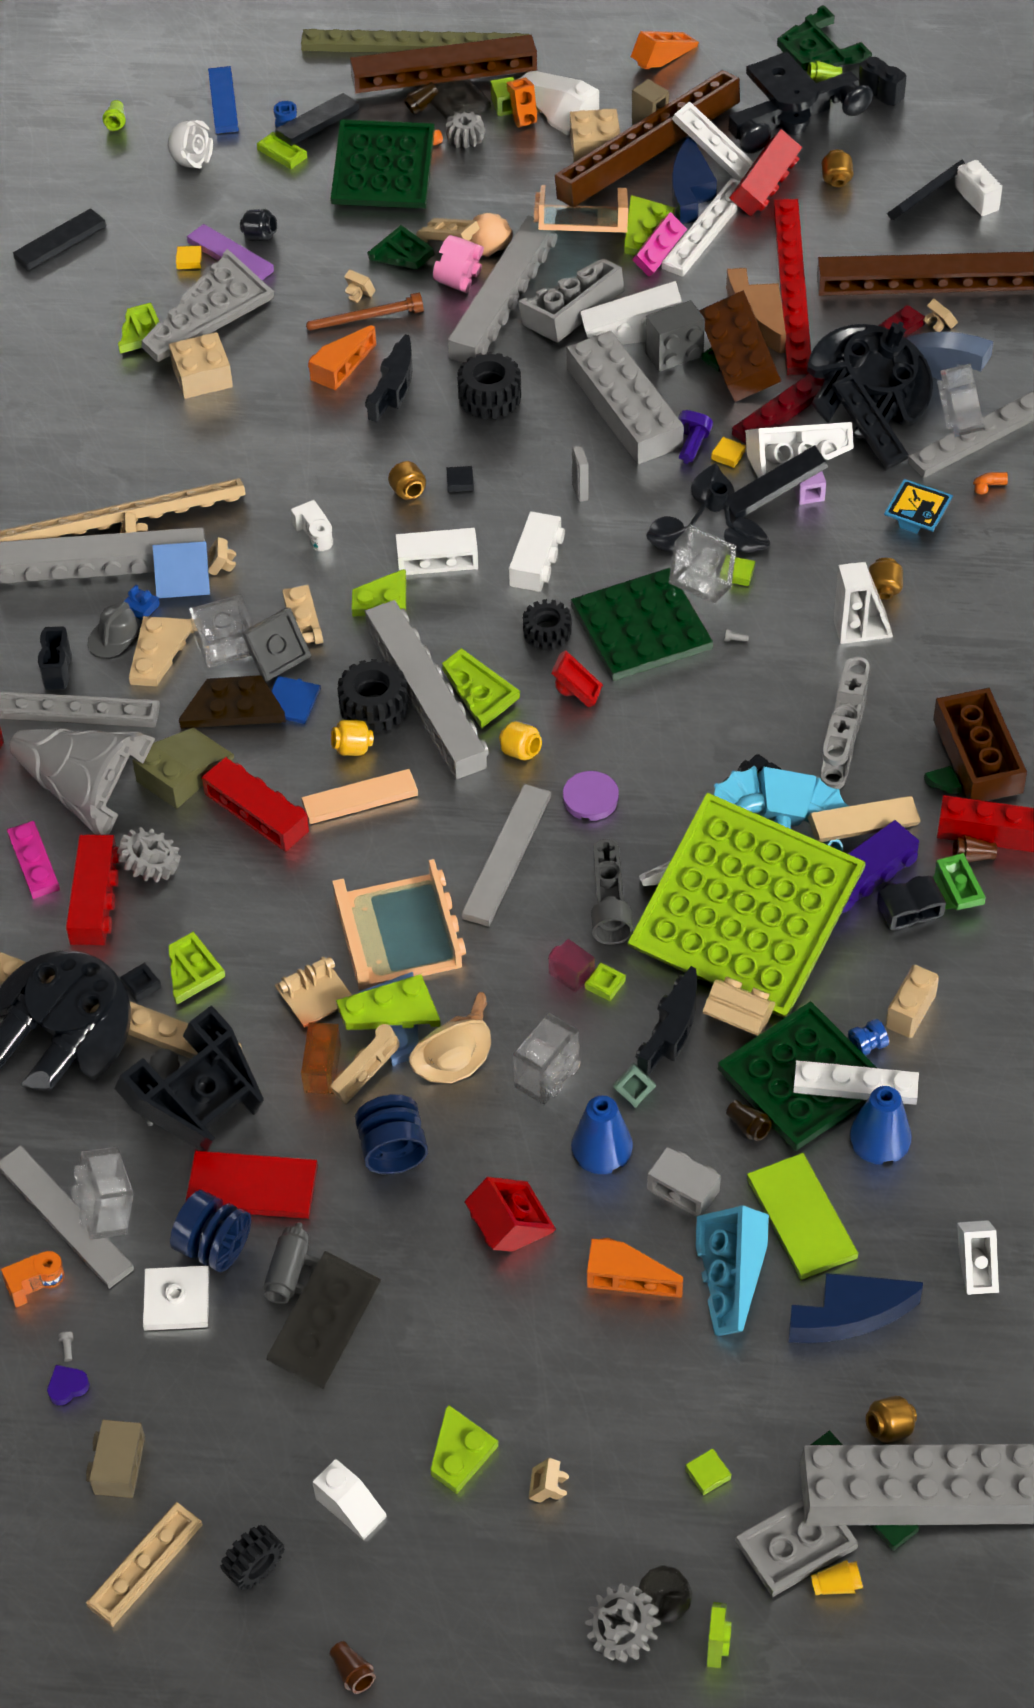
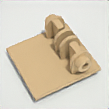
(313, 991)

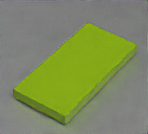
(802, 1216)

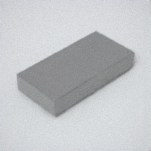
(580, 475)

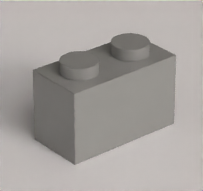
(684, 1182)

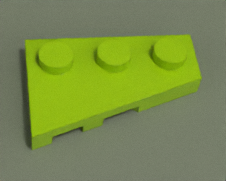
(642, 221)
(479, 687)

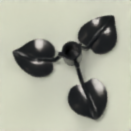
(712, 490)

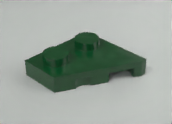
(402, 249)

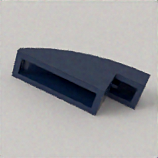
(691, 182)
(853, 1308)

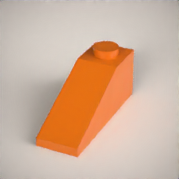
(660, 47)
(340, 358)
(623, 1268)

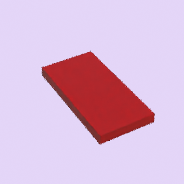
(256, 1182)

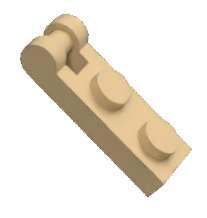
(441, 228)
(303, 609)
(365, 1063)

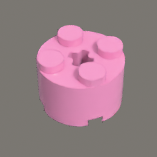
(458, 263)

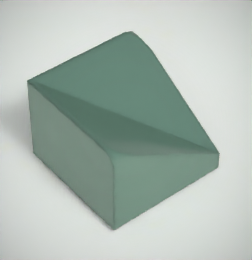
(634, 1084)

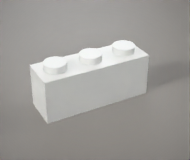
(437, 551)
(536, 551)

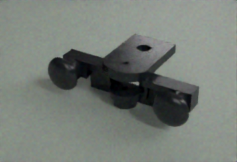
(792, 100)

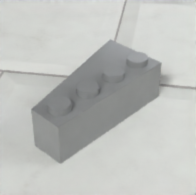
(558, 310)

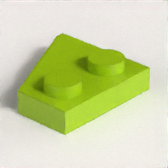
(138, 324)
(380, 592)
(192, 967)
(460, 1450)
(719, 1635)

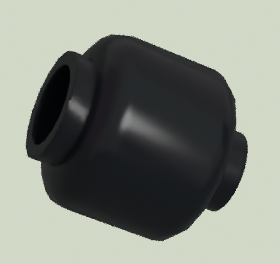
(258, 225)

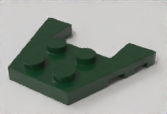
(810, 43)

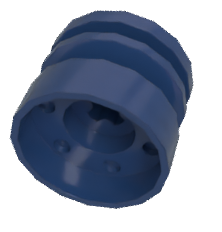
(391, 1134)
(210, 1230)

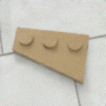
(156, 647)

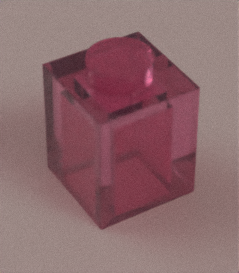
(571, 965)

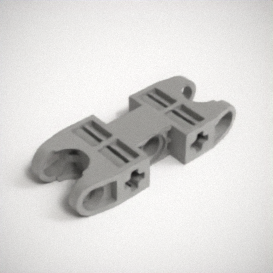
(845, 722)

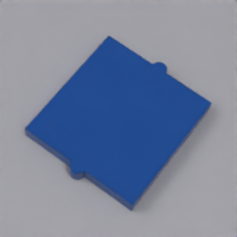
(295, 697)

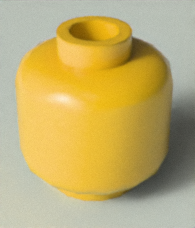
(351, 737)
(520, 741)

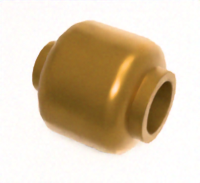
(837, 168)
(407, 480)
(887, 577)
(891, 1419)

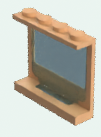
(582, 217)
(399, 928)

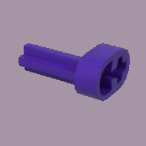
(697, 428)

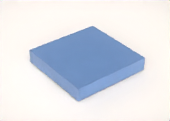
(181, 570)

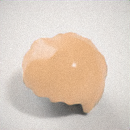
(493, 233)

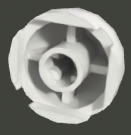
(190, 143)

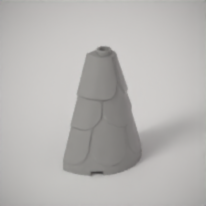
(80, 767)

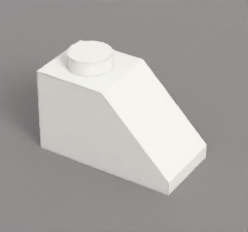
(978, 1256)
(348, 1499)

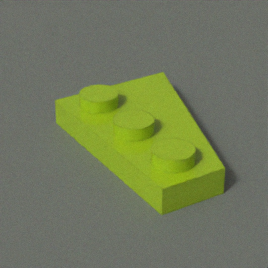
(396, 1003)

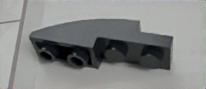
(395, 380)
(674, 1023)

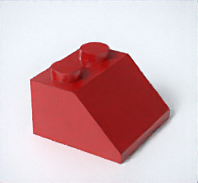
(508, 1213)

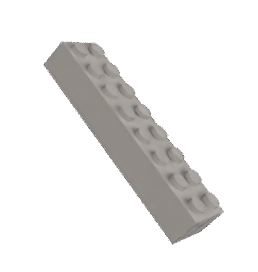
(918, 1484)

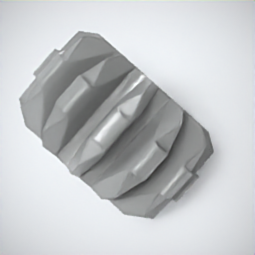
(464, 130)

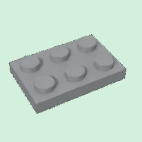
(788, 1551)

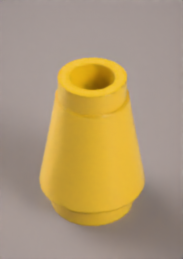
(838, 1579)

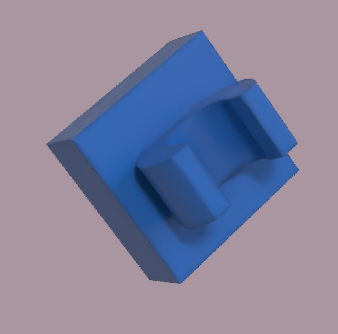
(142, 602)

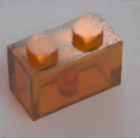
(320, 1057)

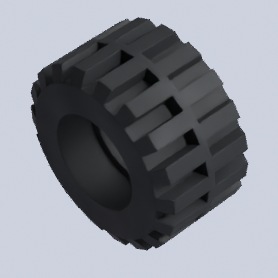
(489, 385)
(373, 679)

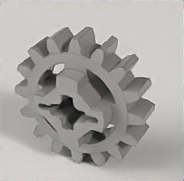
(148, 854)
(622, 1640)

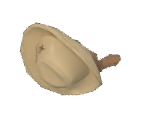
(454, 1048)

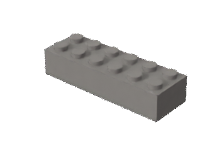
(625, 397)

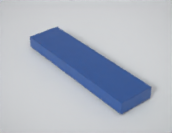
(223, 100)

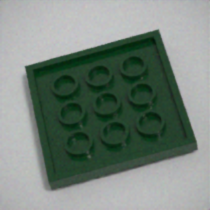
(383, 163)
(641, 624)
(766, 1074)

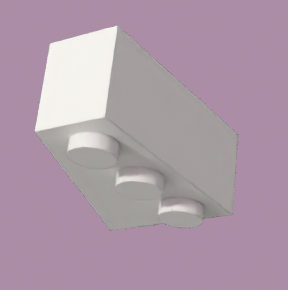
(858, 606)

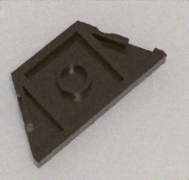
(232, 702)

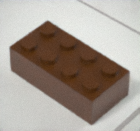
(739, 346)
(979, 745)

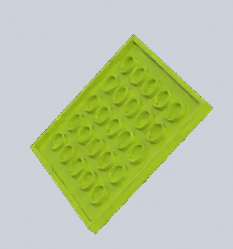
(747, 902)

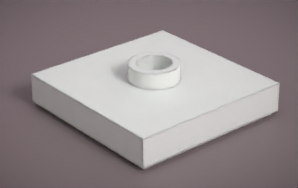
(176, 1298)

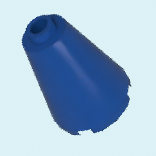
(881, 1127)
(602, 1137)

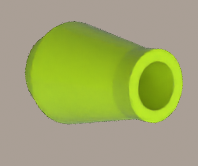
(822, 71)
(114, 116)

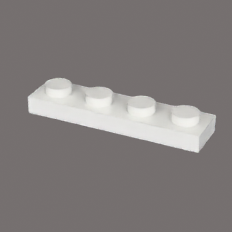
(713, 141)
(852, 1081)

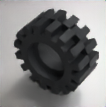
(547, 613)
(252, 1557)

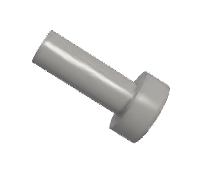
(734, 636)
(66, 1338)

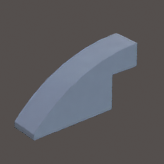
(952, 350)

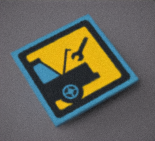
(917, 506)

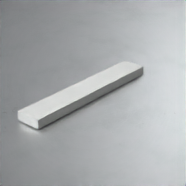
(702, 231)

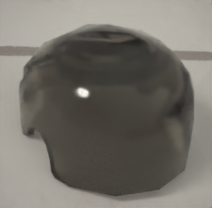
(668, 1591)

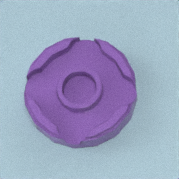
(590, 795)

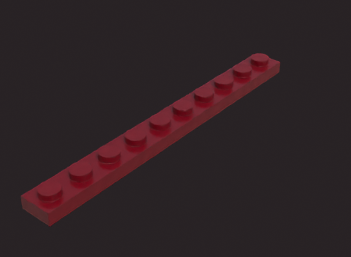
(802, 393)

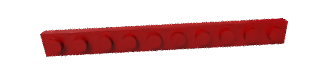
(792, 285)

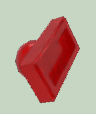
(575, 680)

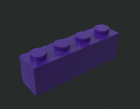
(884, 856)

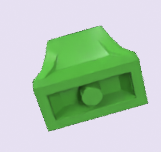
(958, 883)

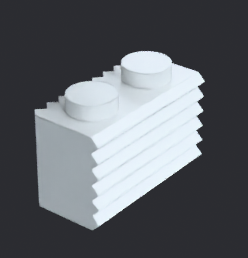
(979, 187)

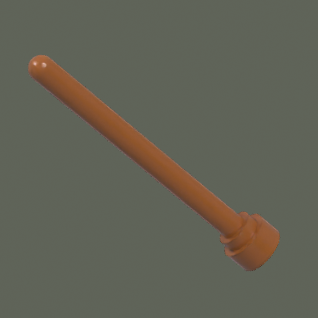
(412, 304)

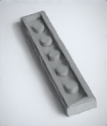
(79, 709)
(506, 855)
(63, 1216)

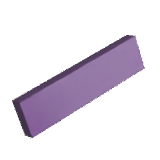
(216, 244)

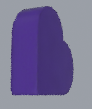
(67, 1384)

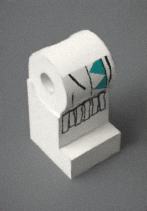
(315, 523)

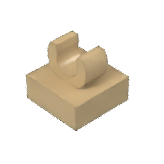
(358, 286)
(941, 315)
(129, 524)
(220, 557)
(545, 1480)

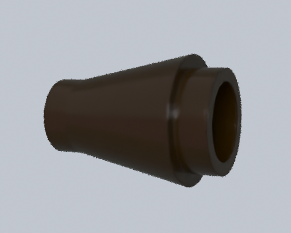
(420, 98)
(749, 1120)

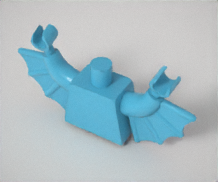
(780, 795)

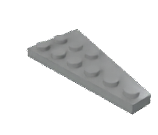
(209, 304)

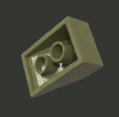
(177, 765)

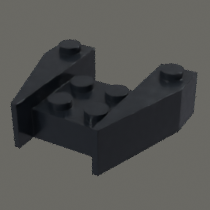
(200, 1088)

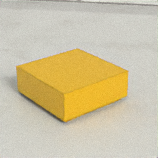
(188, 257)
(728, 452)

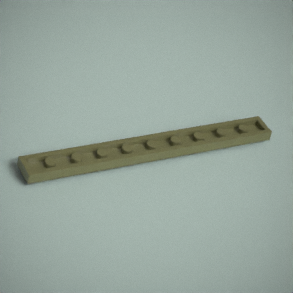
(387, 41)

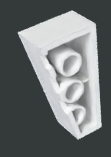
(628, 314)

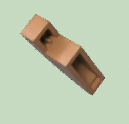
(766, 305)

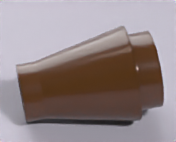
(974, 848)
(353, 1669)

